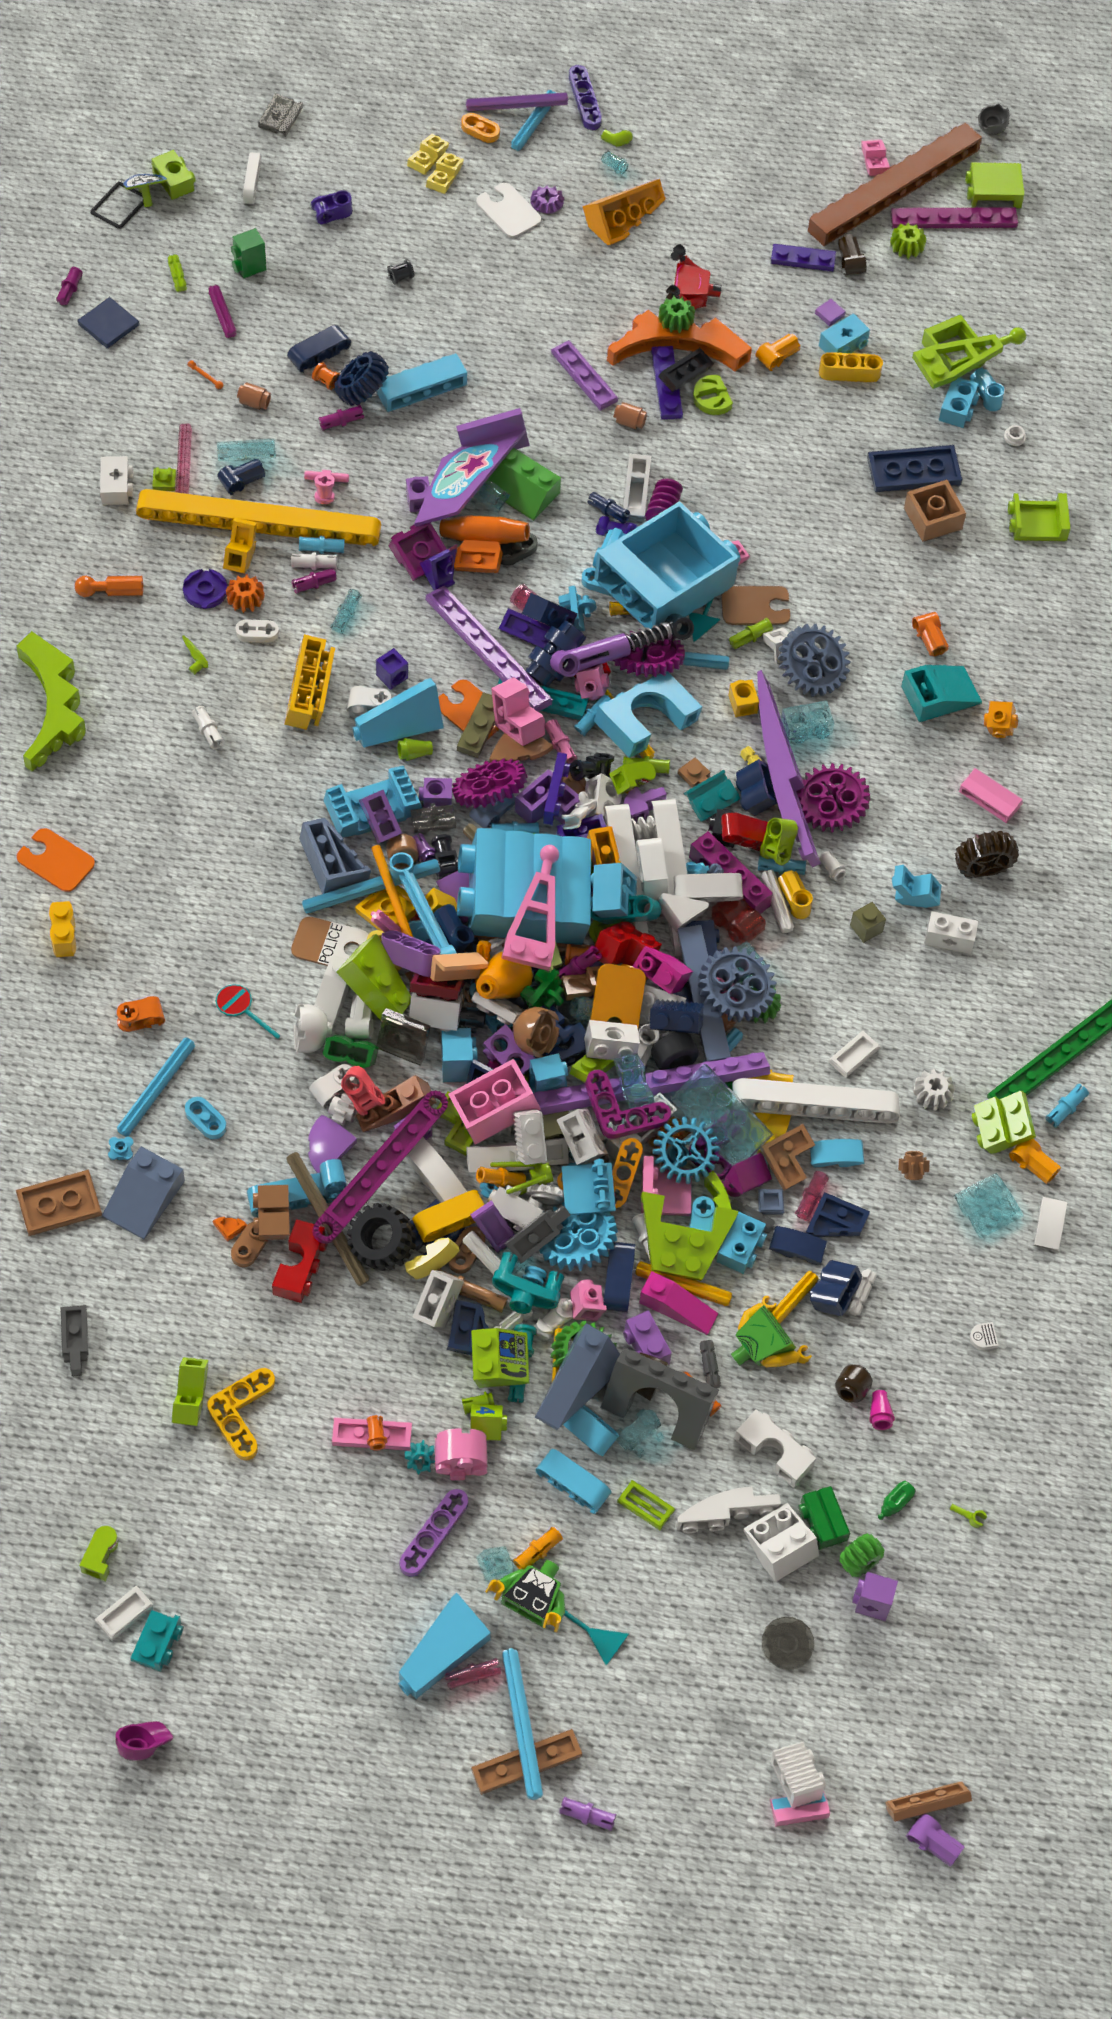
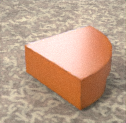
(229, 1227)

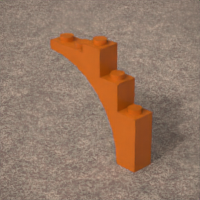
(712, 337)

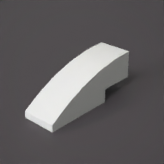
(637, 484)
(434, 1171)

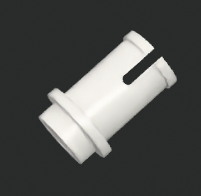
(834, 868)

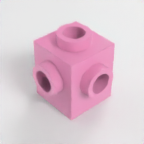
(592, 682)

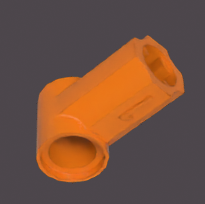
(929, 629)

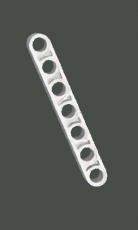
(818, 1100)

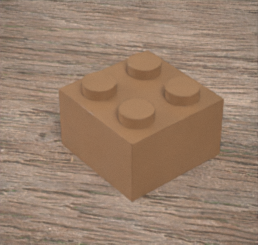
(934, 510)

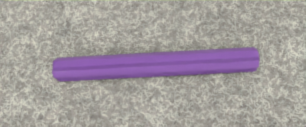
(518, 101)

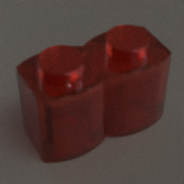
(738, 919)

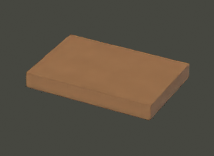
(58, 1202)

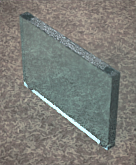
(246, 449)

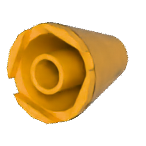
(503, 979)

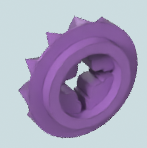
(540, 204)

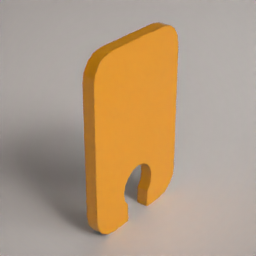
(618, 994)

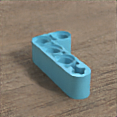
(330, 1182)

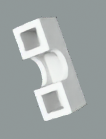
(761, 1432)

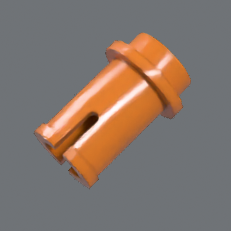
(376, 1433)

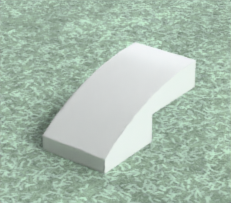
(1050, 1223)

